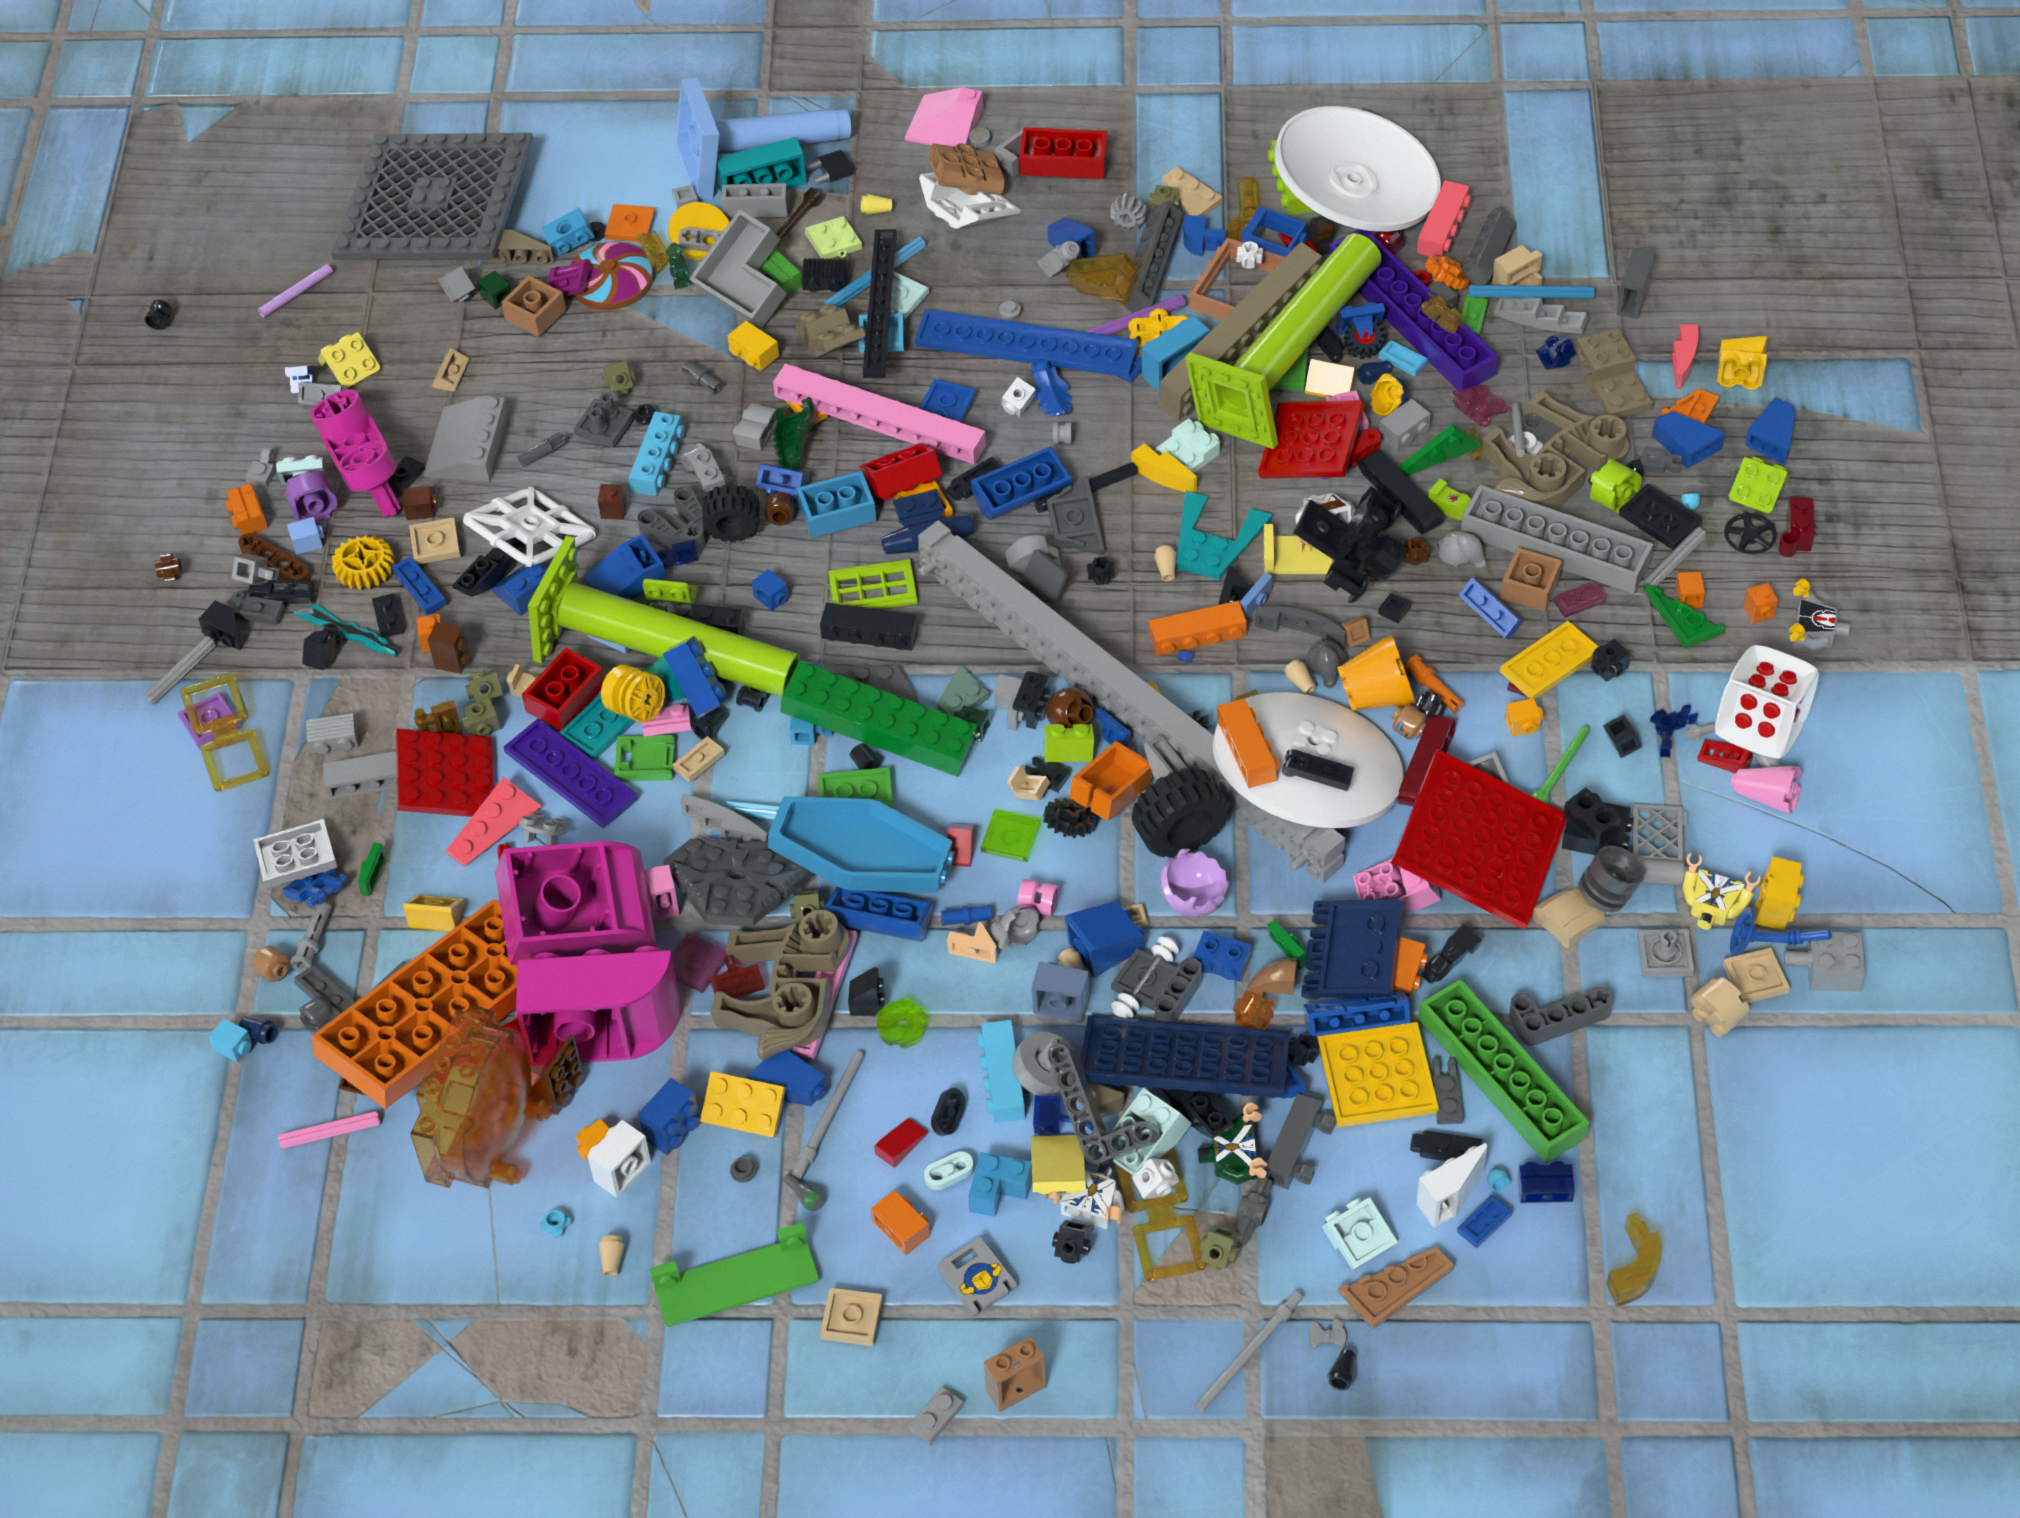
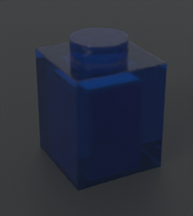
(1047, 1115)

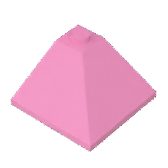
(946, 117)

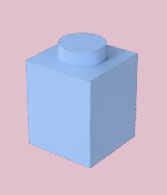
(305, 535)

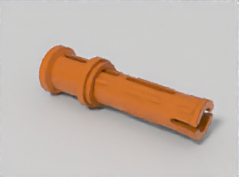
(1426, 677)

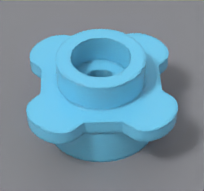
(555, 1216)

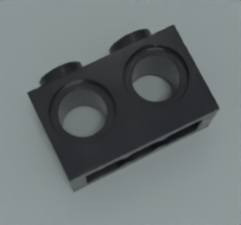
(1595, 822)

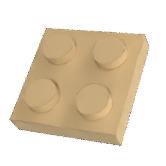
(434, 541)
(1756, 975)
(851, 1316)

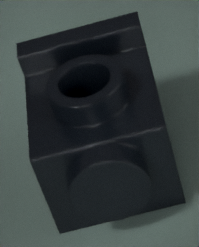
(1622, 736)

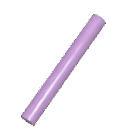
(295, 290)

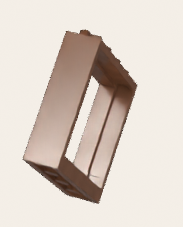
(1227, 251)

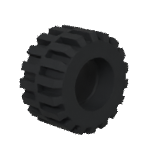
(731, 513)

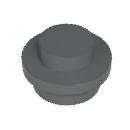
(742, 1170)

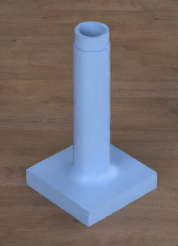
(702, 138)

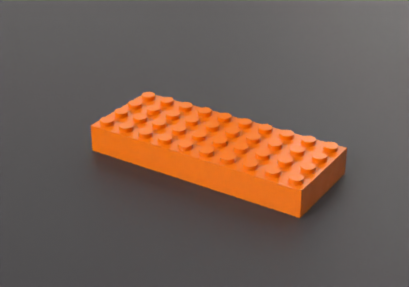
(396, 1028)

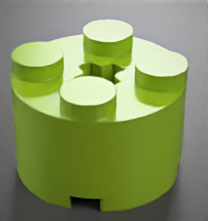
(1614, 485)

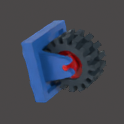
(1362, 328)

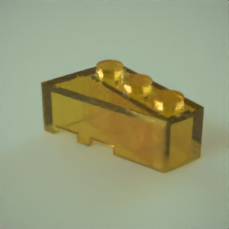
(1104, 276)

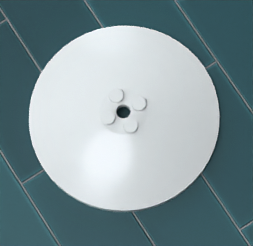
(1387, 167)
(1339, 736)

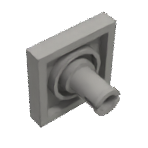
(1665, 953)

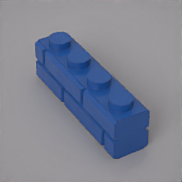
(1356, 1014)

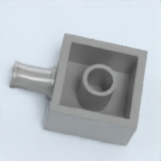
(1832, 963)

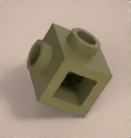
(1162, 194)
(612, 371)
(479, 678)
(480, 718)
(804, 900)
(1219, 1247)

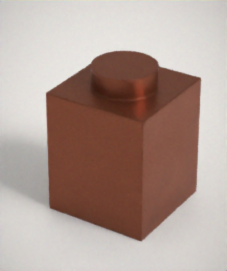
(611, 501)
(419, 503)

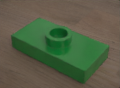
(371, 869)
(1287, 943)

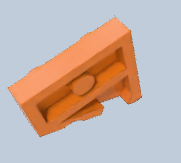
(1696, 406)

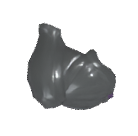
(1324, 660)

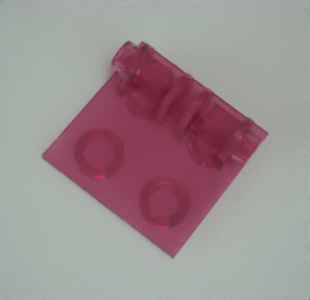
(1479, 404)

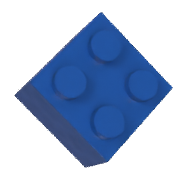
(669, 1116)

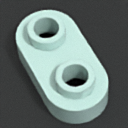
(947, 1170)

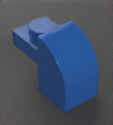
(1198, 238)

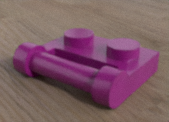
(571, 278)

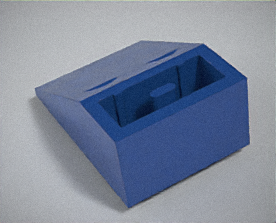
(626, 568)

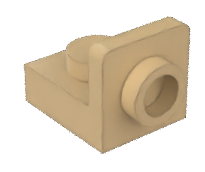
(519, 681)

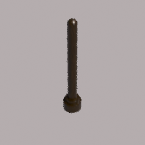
(811, 198)

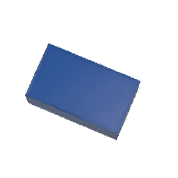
(1185, 656)

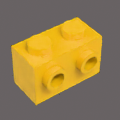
(753, 345)

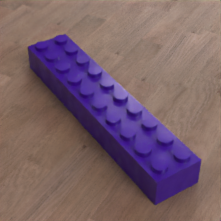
(1456, 355)

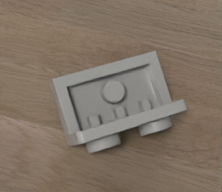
(707, 469)

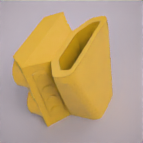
(1742, 362)

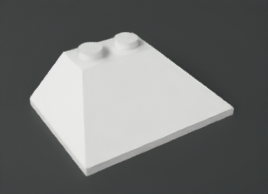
(963, 209)

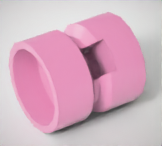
(1029, 896)

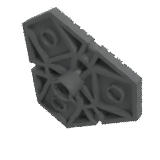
(733, 879)

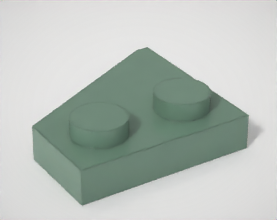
(962, 691)

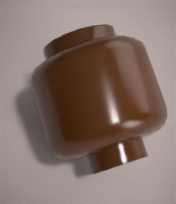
(779, 508)

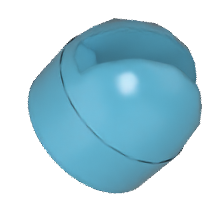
(1691, 501)
(1498, 1180)

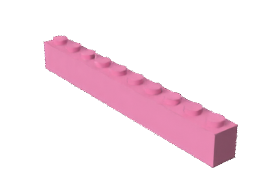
(880, 413)

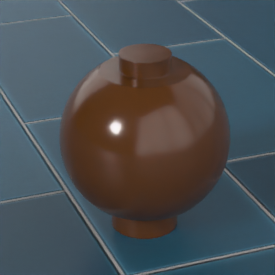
(1070, 707)

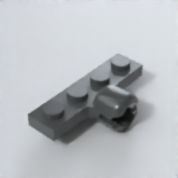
(326, 1002)

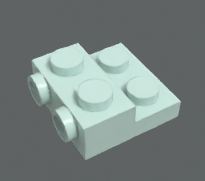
(1191, 445)
(292, 467)
(1359, 1232)

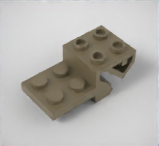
(827, 330)
(1612, 373)

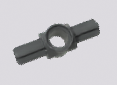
(1253, 1209)

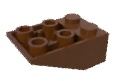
(559, 1076)

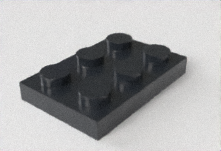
(1660, 516)

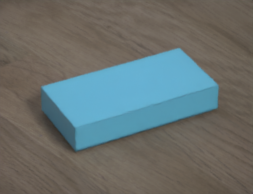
(1403, 358)

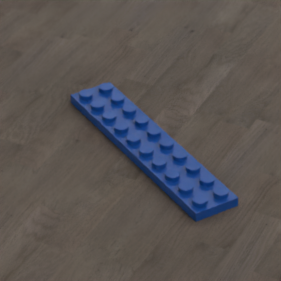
(1026, 343)

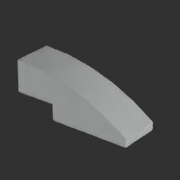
(1162, 757)

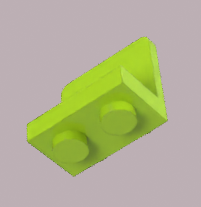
(1758, 484)
(669, 591)

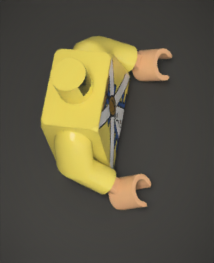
(1714, 896)

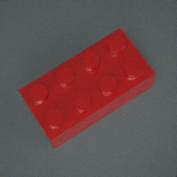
(1063, 153)

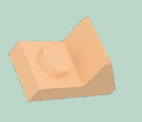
(976, 947)

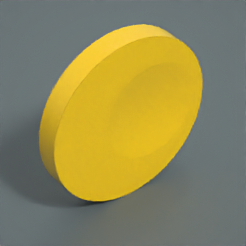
(699, 216)

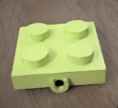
(833, 237)

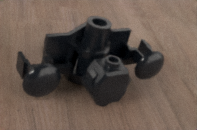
(1354, 542)

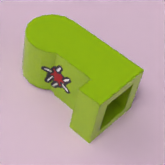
(1448, 500)

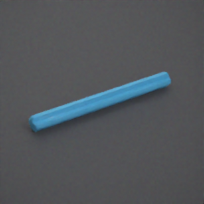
(864, 280)
(1513, 291)

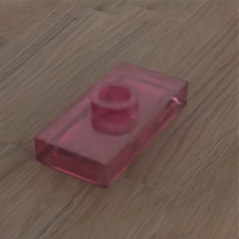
(1579, 599)

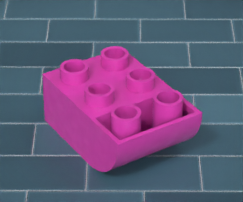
(574, 899)
(608, 1001)

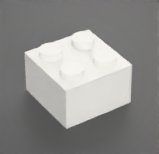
(619, 1158)

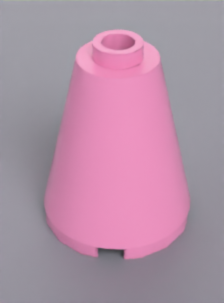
(1770, 786)

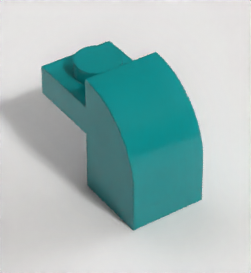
(662, 670)

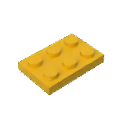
(743, 1104)

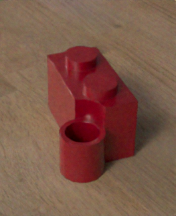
(1799, 527)

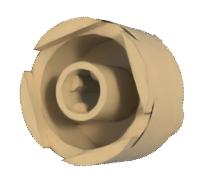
(1719, 1005)

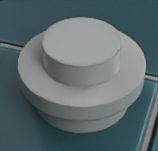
(1009, 310)

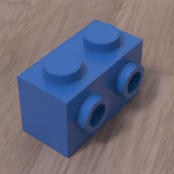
(783, 479)
(1223, 956)

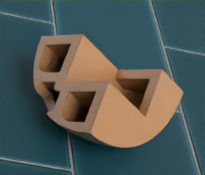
(1275, 978)

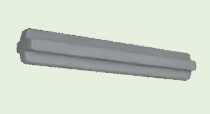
(1675, 557)
(179, 670)

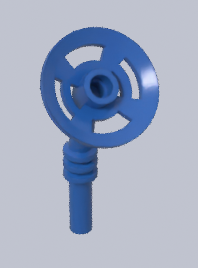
(1750, 934)

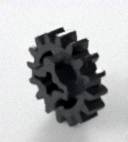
(1069, 818)

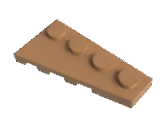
(1389, 1291)

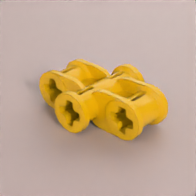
(1153, 327)

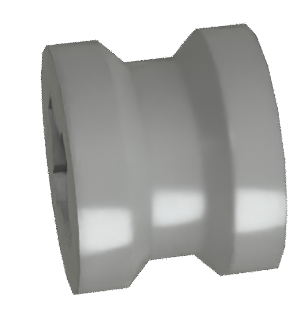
(1061, 433)

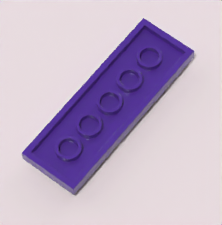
(570, 773)

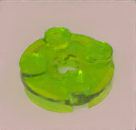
(901, 1011)

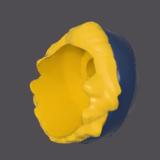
(1388, 394)

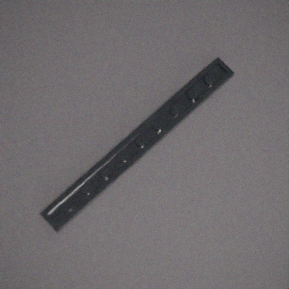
(879, 304)

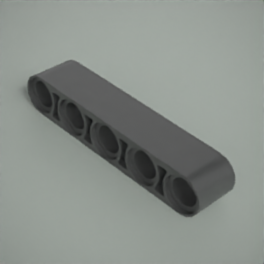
(1488, 246)

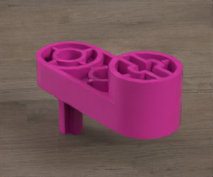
(357, 447)

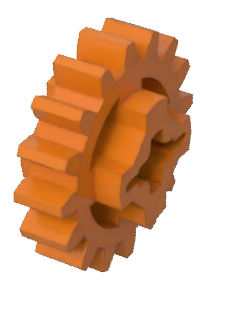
(1446, 271)

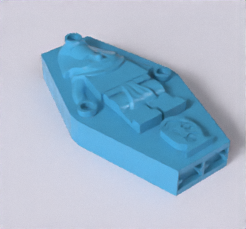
(860, 844)

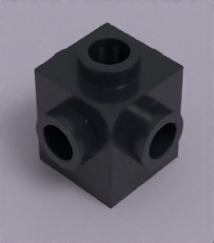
(1610, 660)
(1072, 1242)

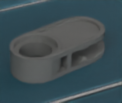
(1543, 431)

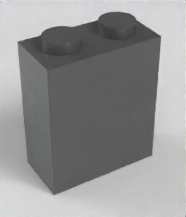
(1635, 283)

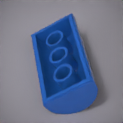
(1020, 483)
(881, 913)

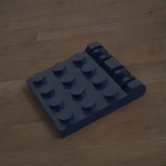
(1355, 949)

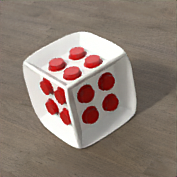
(1766, 701)

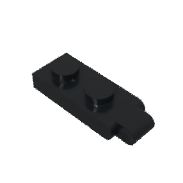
(961, 485)
(1441, 1145)

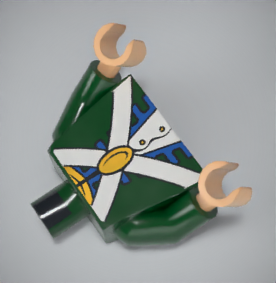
(1235, 1150)

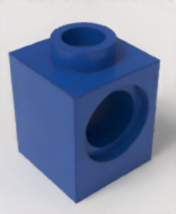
(770, 590)

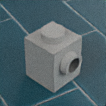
(456, 284)

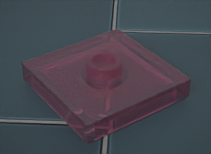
(697, 962)

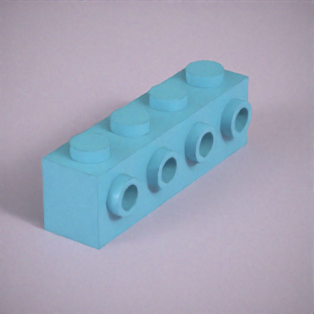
(656, 454)

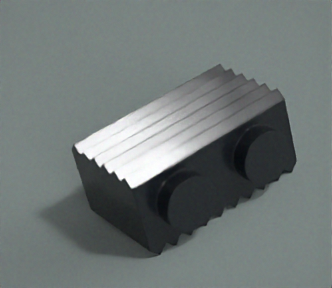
(824, 274)

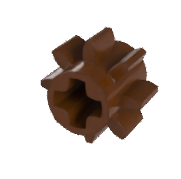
(1416, 551)
(168, 567)

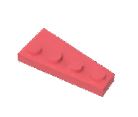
(492, 821)

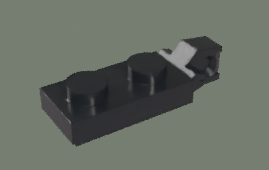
(285, 590)

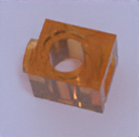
(1253, 1011)

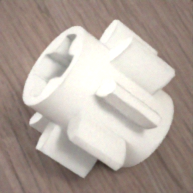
(1249, 255)

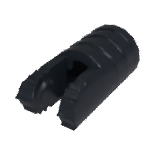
(1330, 344)

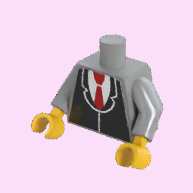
(1815, 621)

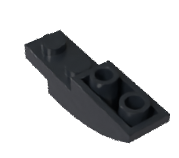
(487, 570)
(1200, 1111)

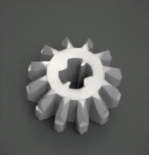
(1128, 211)

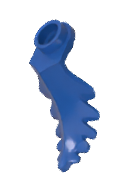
(1050, 390)

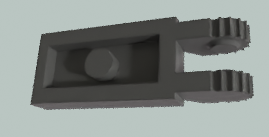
(1447, 1093)

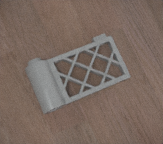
(1658, 867)

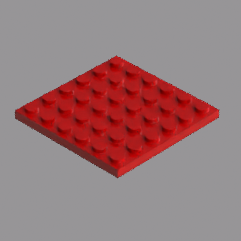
(1480, 839)

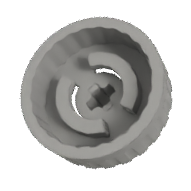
(1028, 1070)

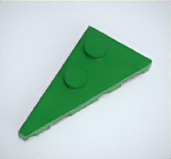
(1445, 446)
(1685, 623)

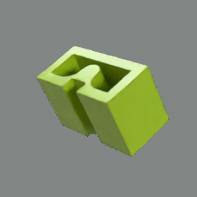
(1068, 744)

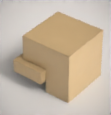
(1518, 268)

